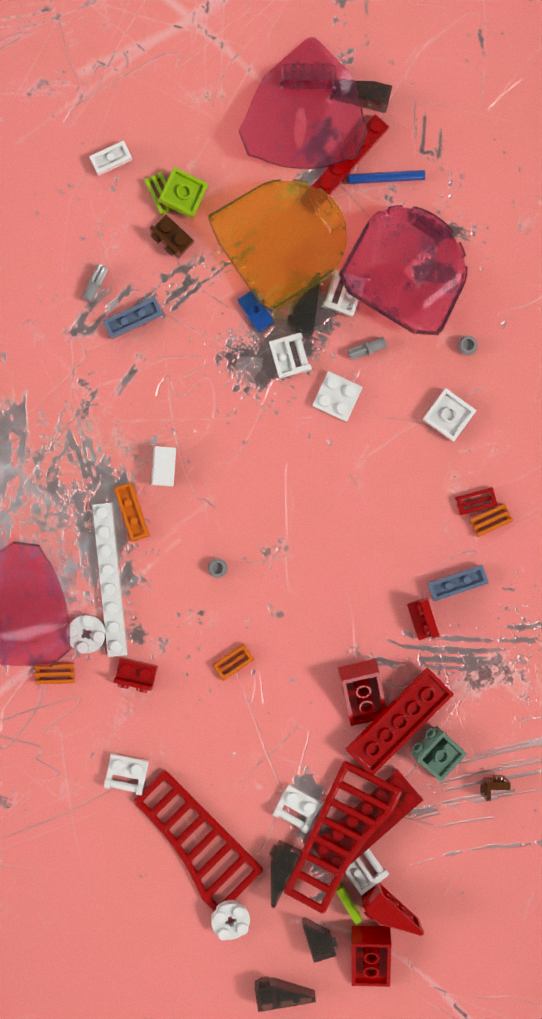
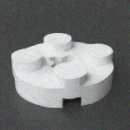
(97, 636)
(232, 930)

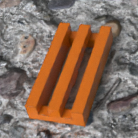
(506, 513)
(246, 653)
(38, 674)

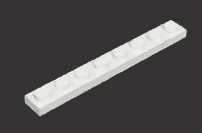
(110, 579)

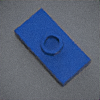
(256, 313)

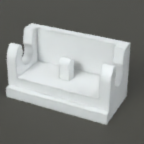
(163, 466)

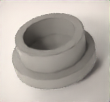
(467, 345)
(217, 568)

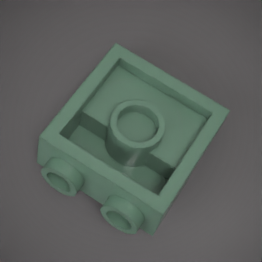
(438, 753)

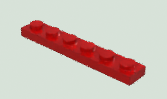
(335, 174)

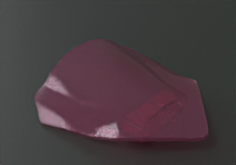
(305, 112)
(31, 609)

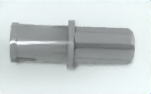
(95, 282)
(367, 348)

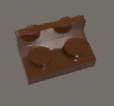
(172, 236)

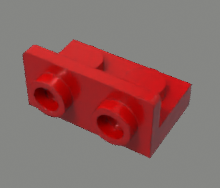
(423, 619)
(135, 675)

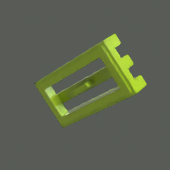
(154, 179)
(348, 903)

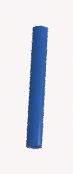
(386, 177)

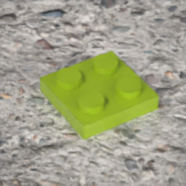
(183, 192)

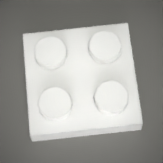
(337, 396)
(449, 415)

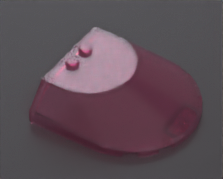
(407, 268)

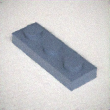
(133, 318)
(457, 583)

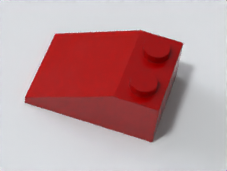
(362, 691)
(389, 911)
(371, 956)

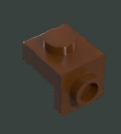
(498, 782)

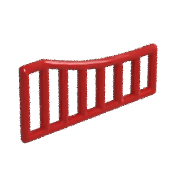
(360, 839)
(176, 842)

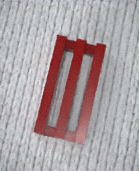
(460, 505)

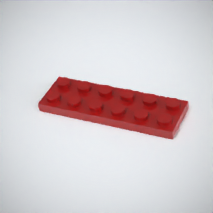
(399, 721)
(407, 802)

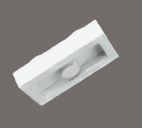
(111, 158)

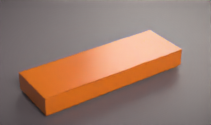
(131, 512)

